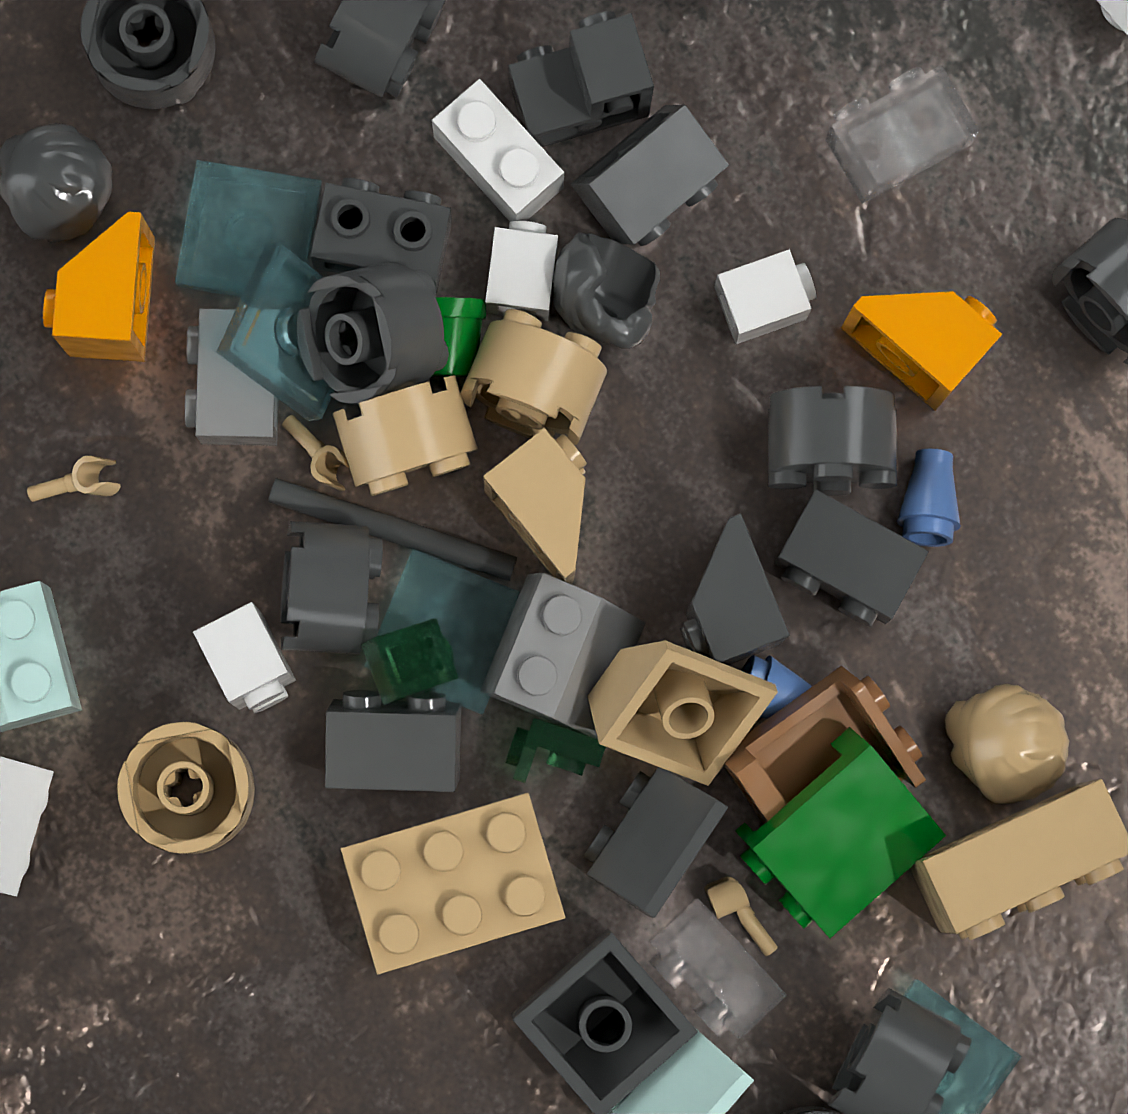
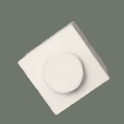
(521, 269)
(765, 295)

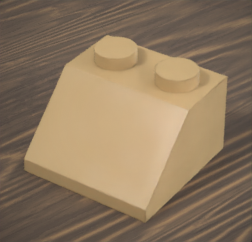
(542, 499)
(676, 708)

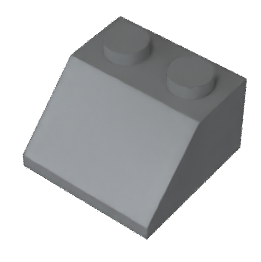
(558, 651)

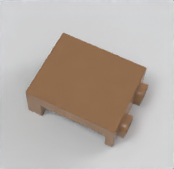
(796, 746)

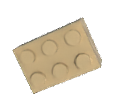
(1023, 860)
(452, 883)

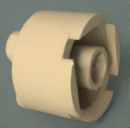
(535, 377)
(406, 434)
(157, 766)

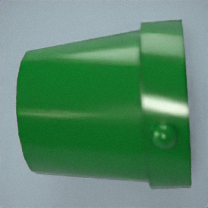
(462, 333)

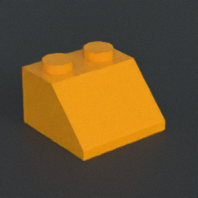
(105, 294)
(924, 338)

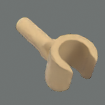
(324, 457)
(82, 479)
(728, 897)

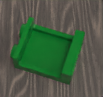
(841, 838)

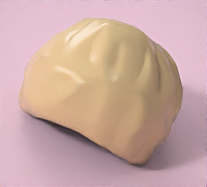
(1008, 743)

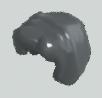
(54, 181)
(605, 290)

